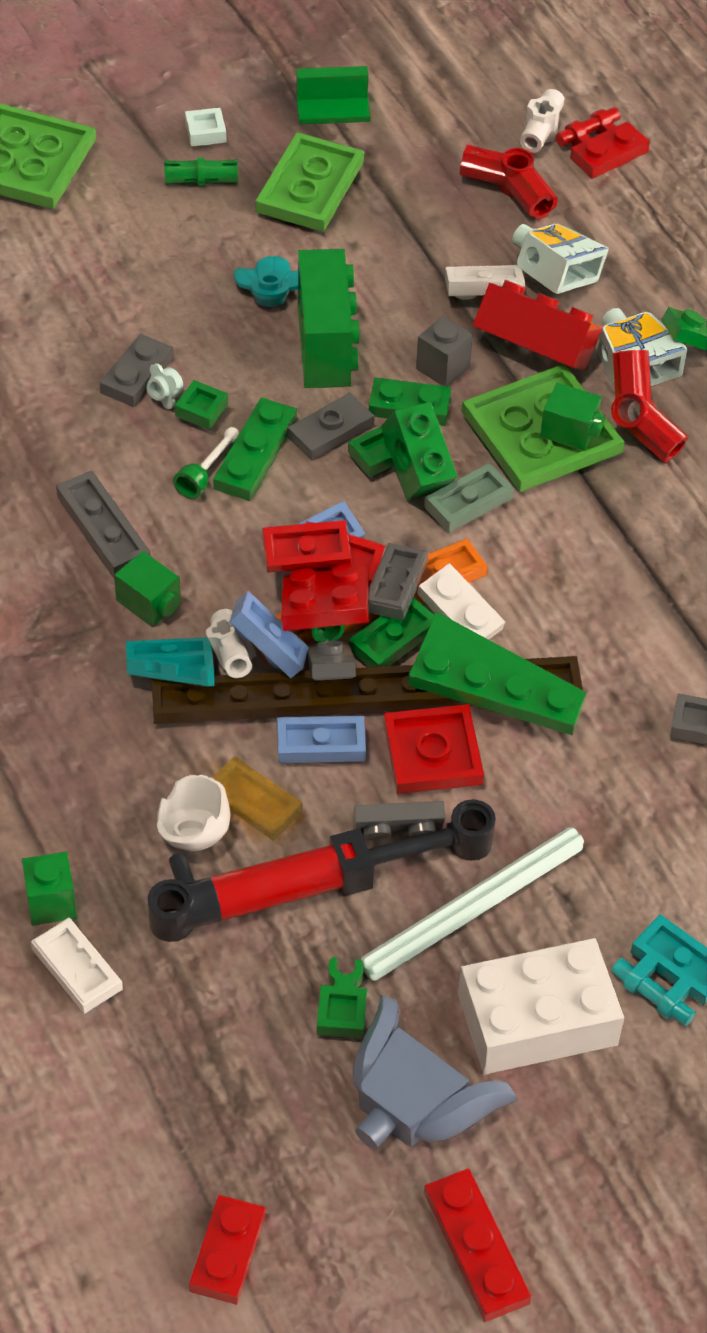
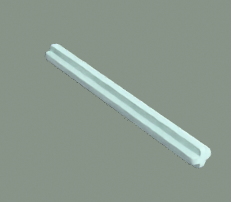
(471, 903)

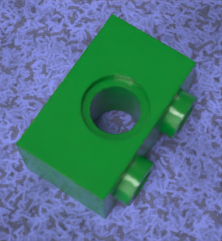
(418, 450)

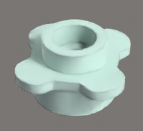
(164, 385)

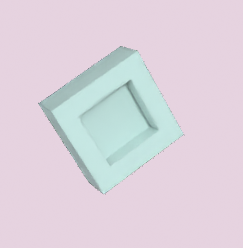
(205, 127)

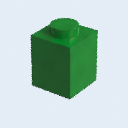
(572, 416)
(147, 589)
(49, 888)

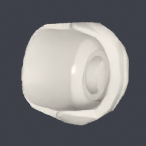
(194, 813)

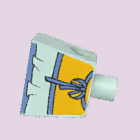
(559, 256)
(641, 333)

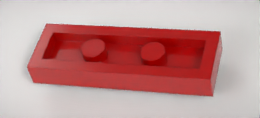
(477, 1245)

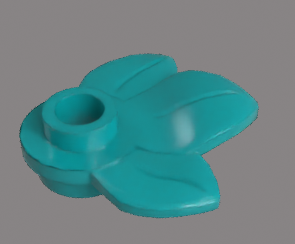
(268, 281)

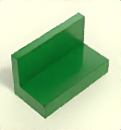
(332, 95)

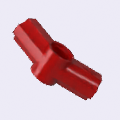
(513, 174)
(651, 426)

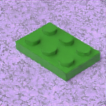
(309, 181)

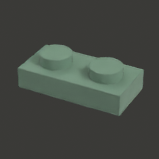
(469, 497)

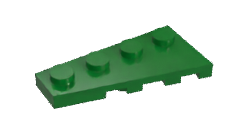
(484, 674)

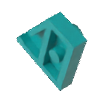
(172, 660)

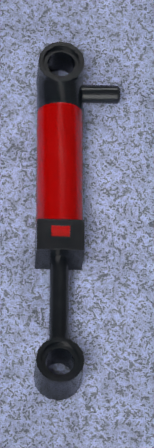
(341, 865)

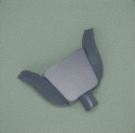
(413, 1089)

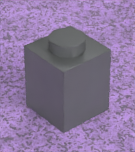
(444, 351)

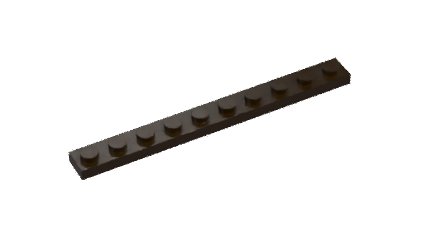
(281, 696)

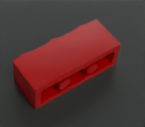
(538, 324)

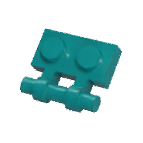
(674, 956)

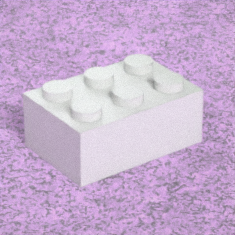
(540, 1006)

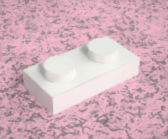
(470, 281)
(458, 600)

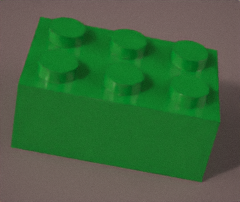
(326, 319)

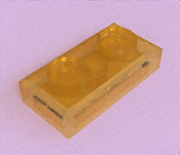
(257, 798)

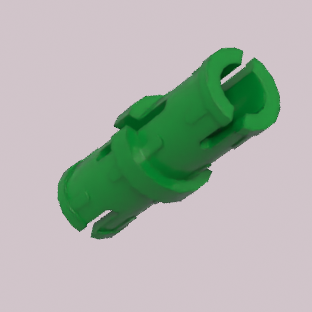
(201, 171)

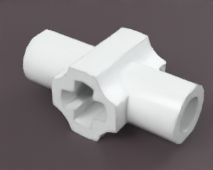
(542, 120)
(231, 649)

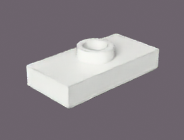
(76, 965)

